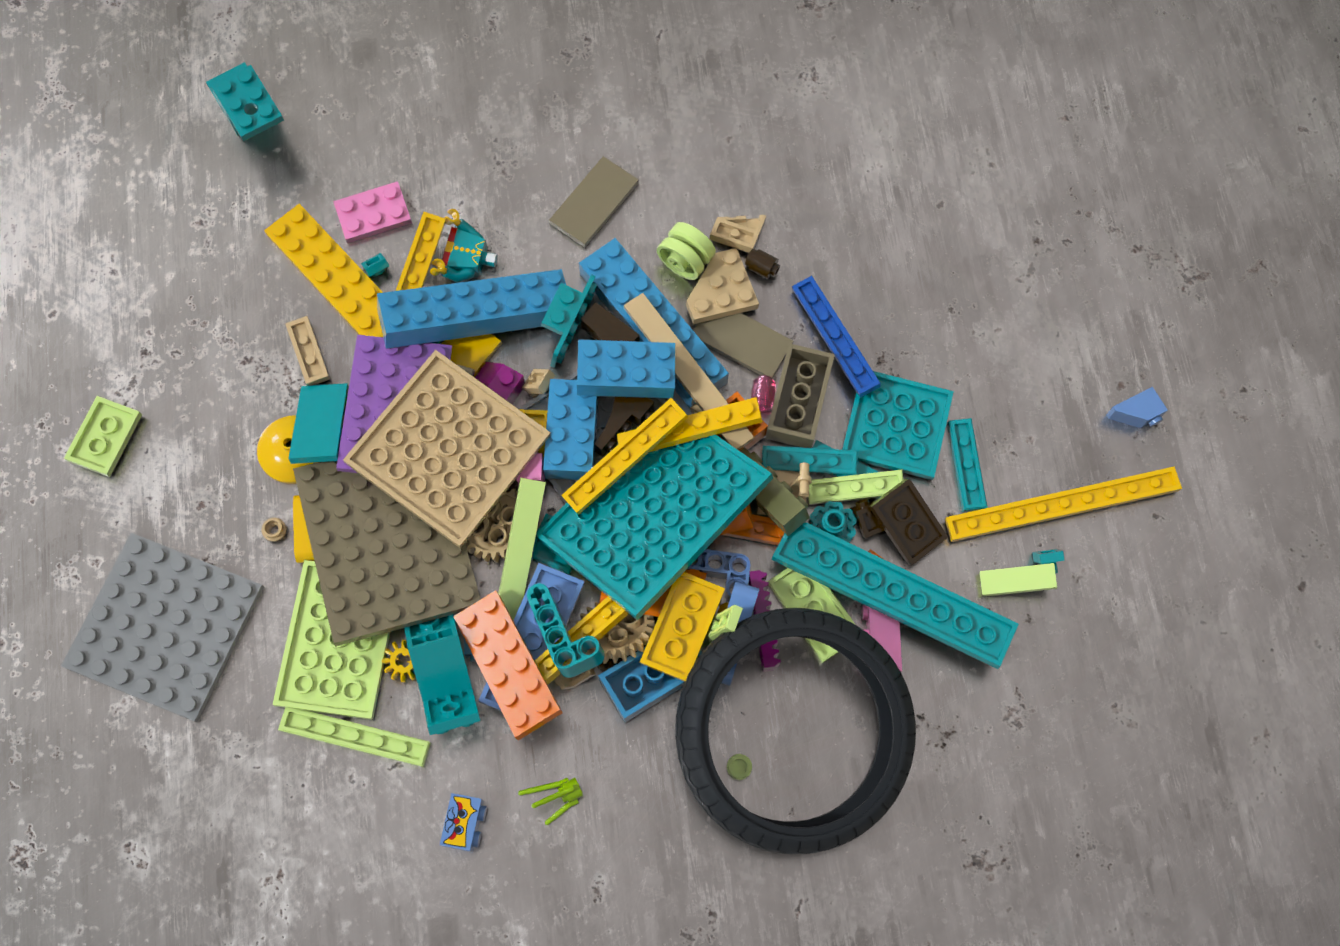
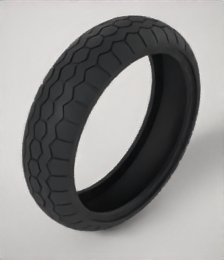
(892, 756)

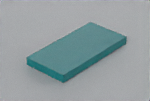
(318, 423)

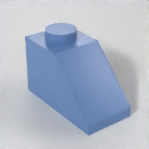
(1139, 410)

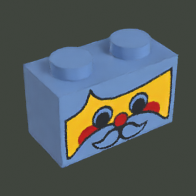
(463, 822)

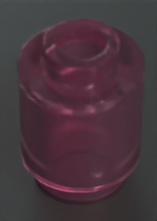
(764, 390)

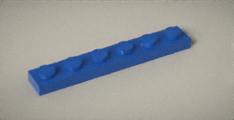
(836, 336)

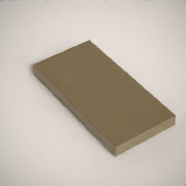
(593, 201)
(745, 342)

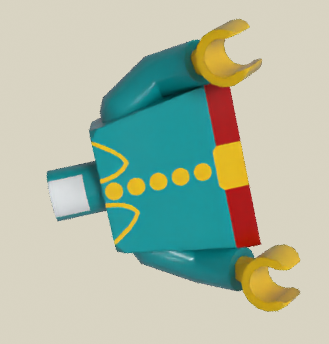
(463, 253)

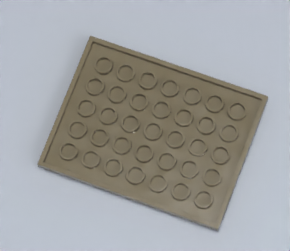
(377, 558)

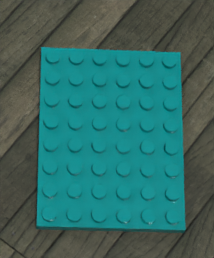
(656, 519)

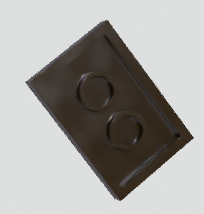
(908, 521)

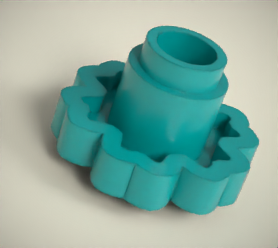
(834, 520)

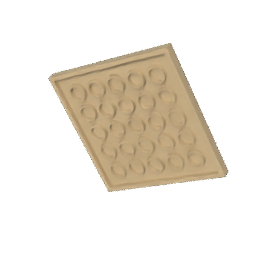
(447, 448)

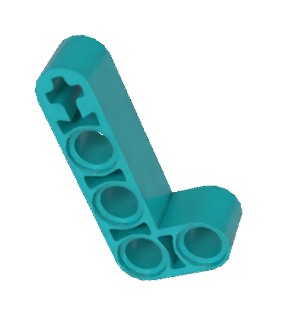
(556, 629)

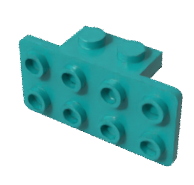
(565, 315)

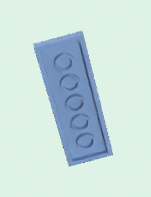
(565, 591)

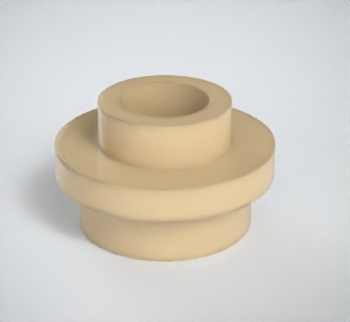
(269, 524)

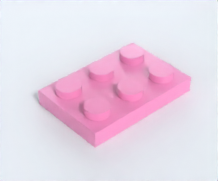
(372, 212)

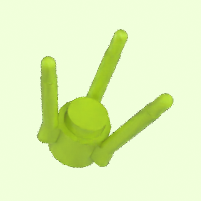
(568, 791)

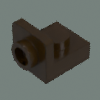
(866, 519)

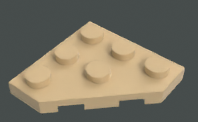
(722, 289)

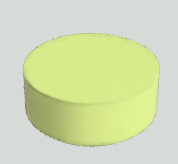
(739, 767)

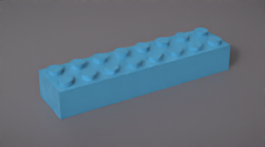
(620, 281)
(466, 308)

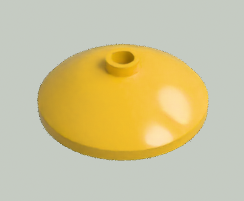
(273, 452)

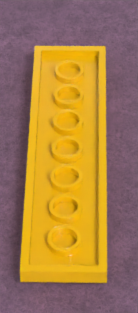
(328, 269)

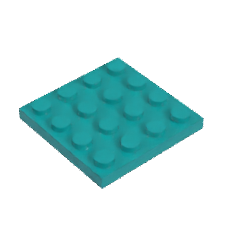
(899, 425)

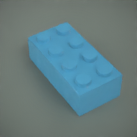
(626, 369)
(573, 431)
(637, 686)

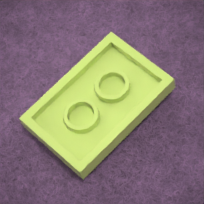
(103, 436)

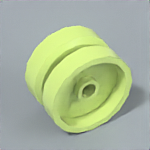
(686, 250)

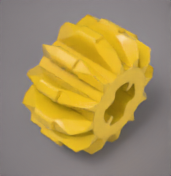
(394, 662)

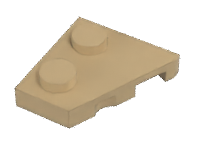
(737, 231)

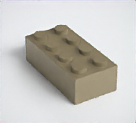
(800, 396)

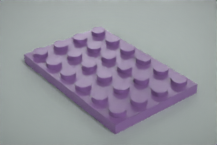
(374, 383)

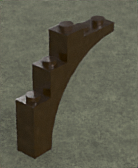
(605, 326)

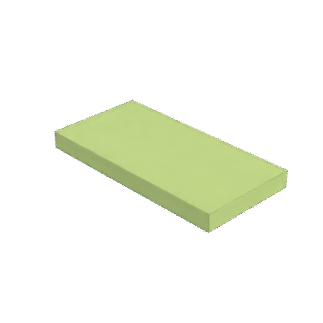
(799, 591)

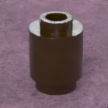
(762, 263)

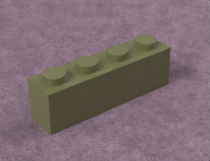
(779, 502)

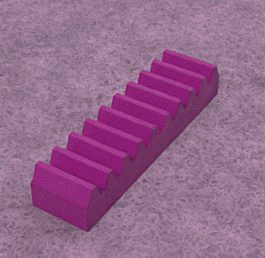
(767, 651)

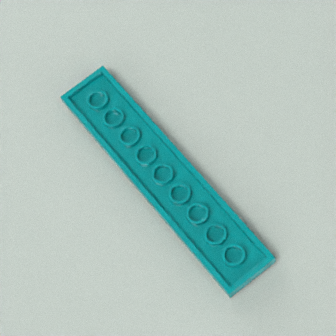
(897, 593)

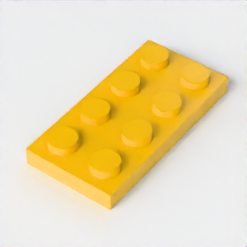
(682, 626)

